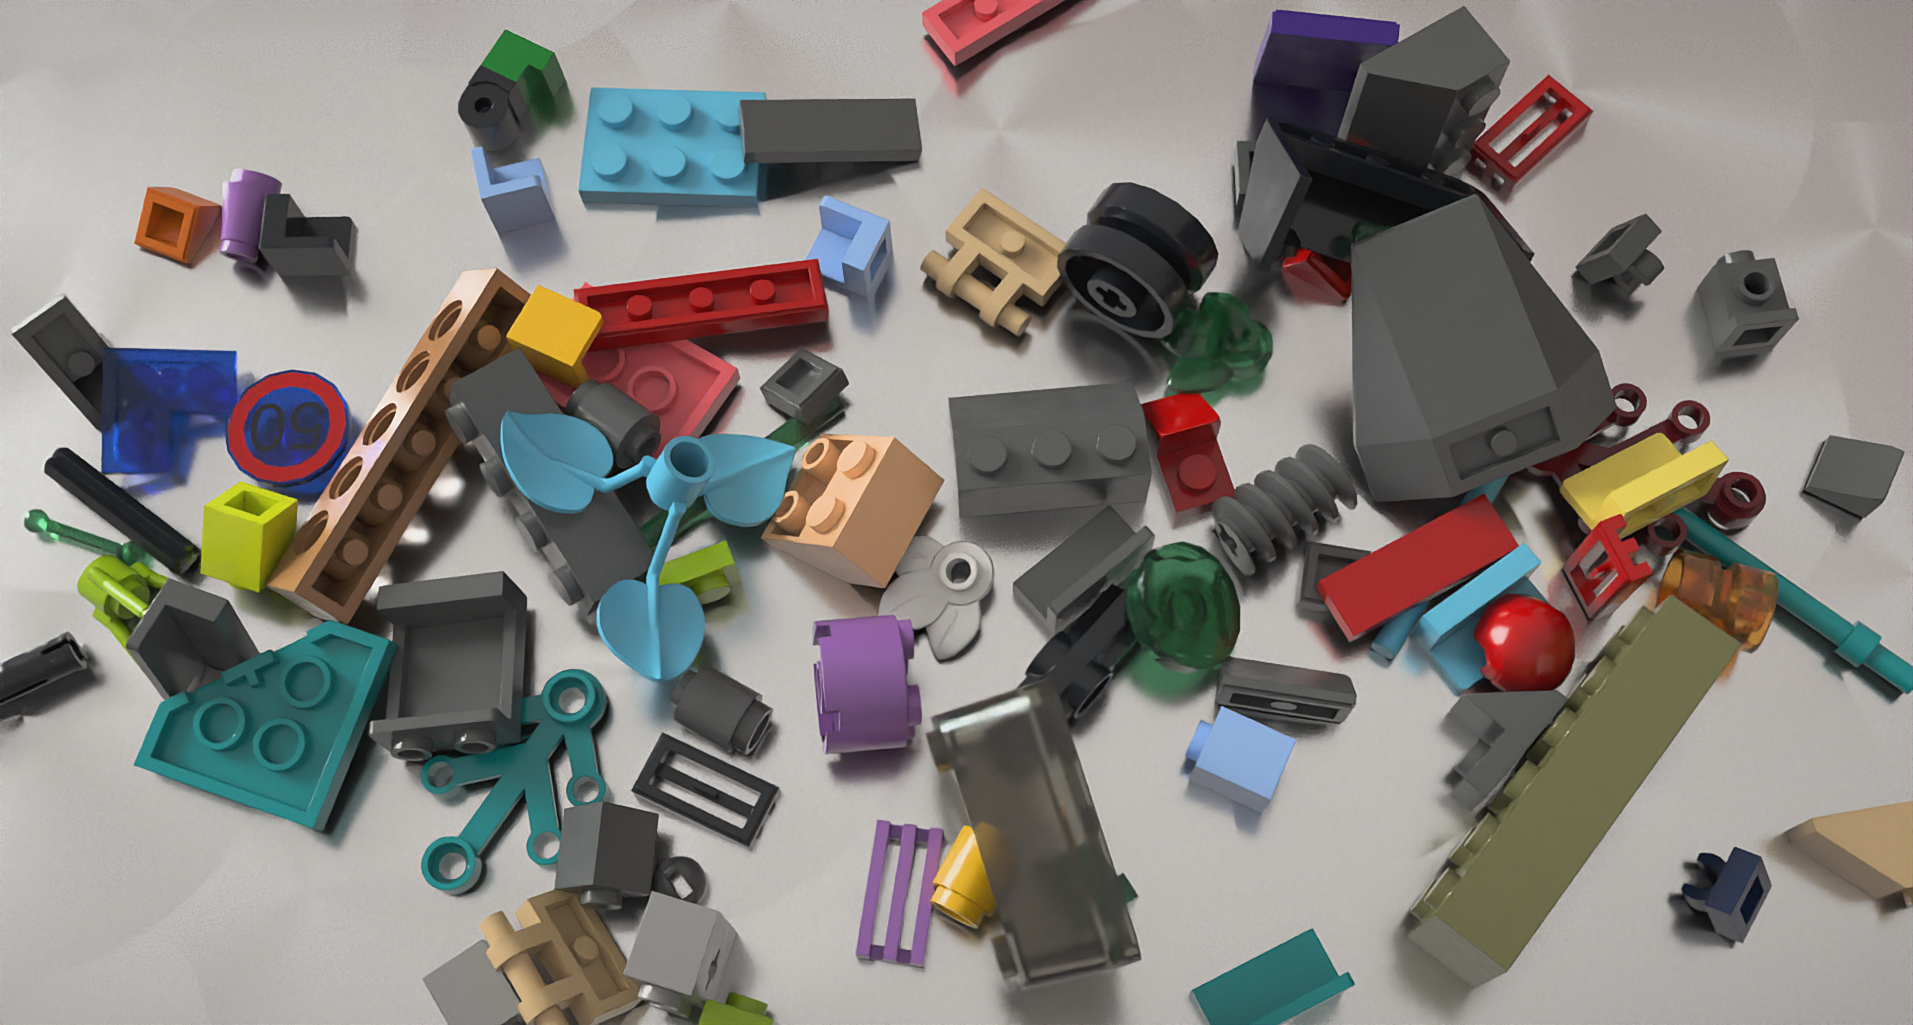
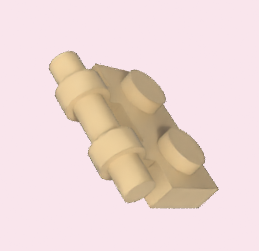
(1010, 248)
(575, 952)

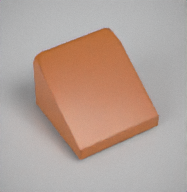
(175, 222)

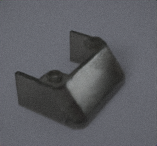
(1036, 837)

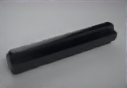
(121, 510)

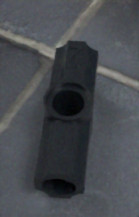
(1086, 654)

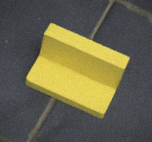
(1643, 482)

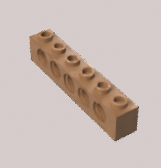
(396, 453)

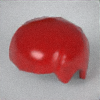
(1525, 644)

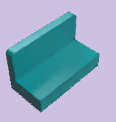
(1273, 985)

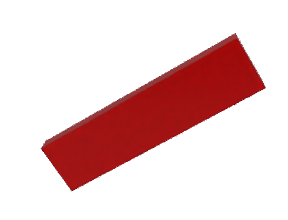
(706, 304)

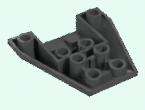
(1463, 358)

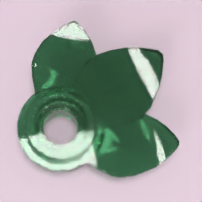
(1208, 344)

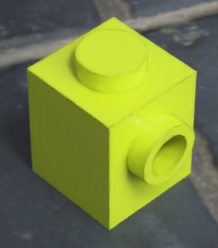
(246, 535)

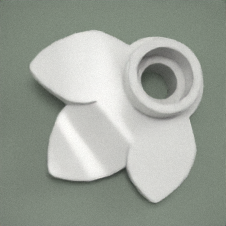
(932, 599)

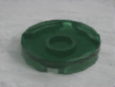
(1184, 607)

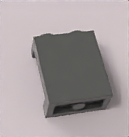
(454, 665)

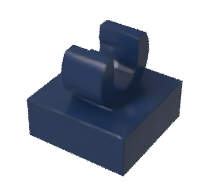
(1735, 896)

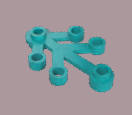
(522, 770)

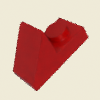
(1186, 453)

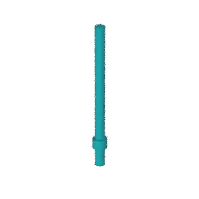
(1853, 641)

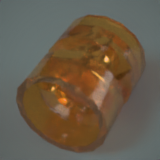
(1733, 599)

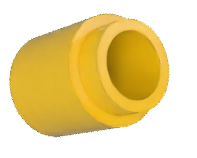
(963, 883)

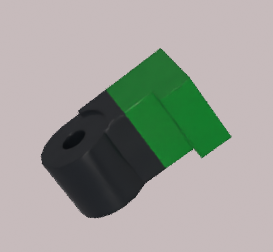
(506, 89)

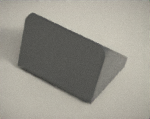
(1854, 473)

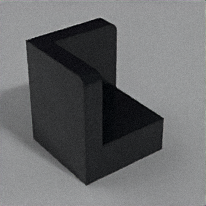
(305, 244)

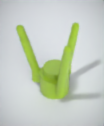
(118, 592)

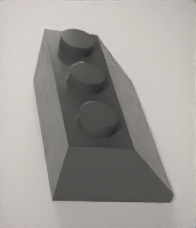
(1428, 94)
(1049, 449)

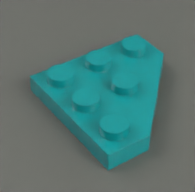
(275, 725)

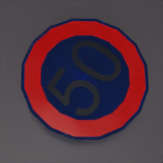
(288, 428)

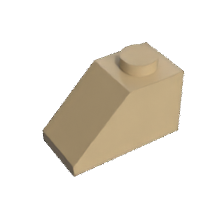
(1864, 847)

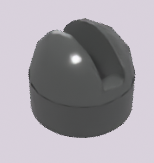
(690, 871)

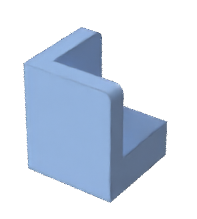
(513, 193)
(851, 246)

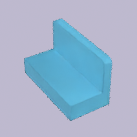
(1449, 627)

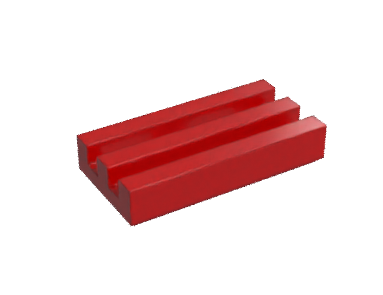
(1499, 163)
(1629, 579)

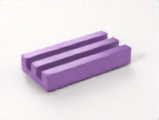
(908, 835)

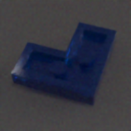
(145, 390)

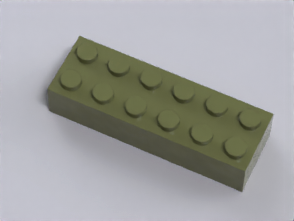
(1573, 792)

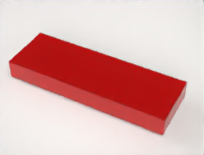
(1416, 567)

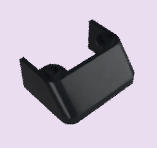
(1316, 186)

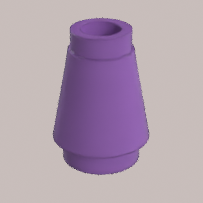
(244, 213)

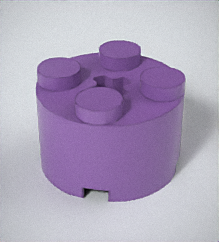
(864, 685)

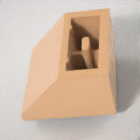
(854, 507)

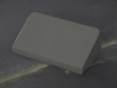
(1285, 689)

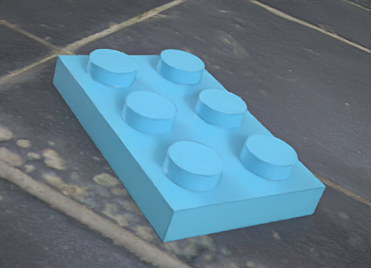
(667, 149)

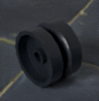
(1138, 259)

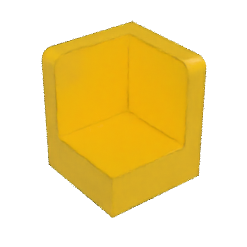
(555, 335)

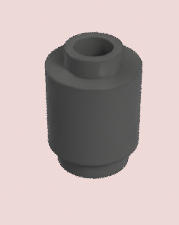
(620, 418)
(720, 709)

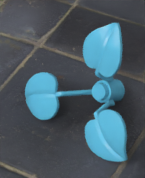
(743, 482)

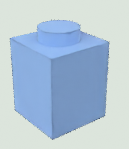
(1239, 758)

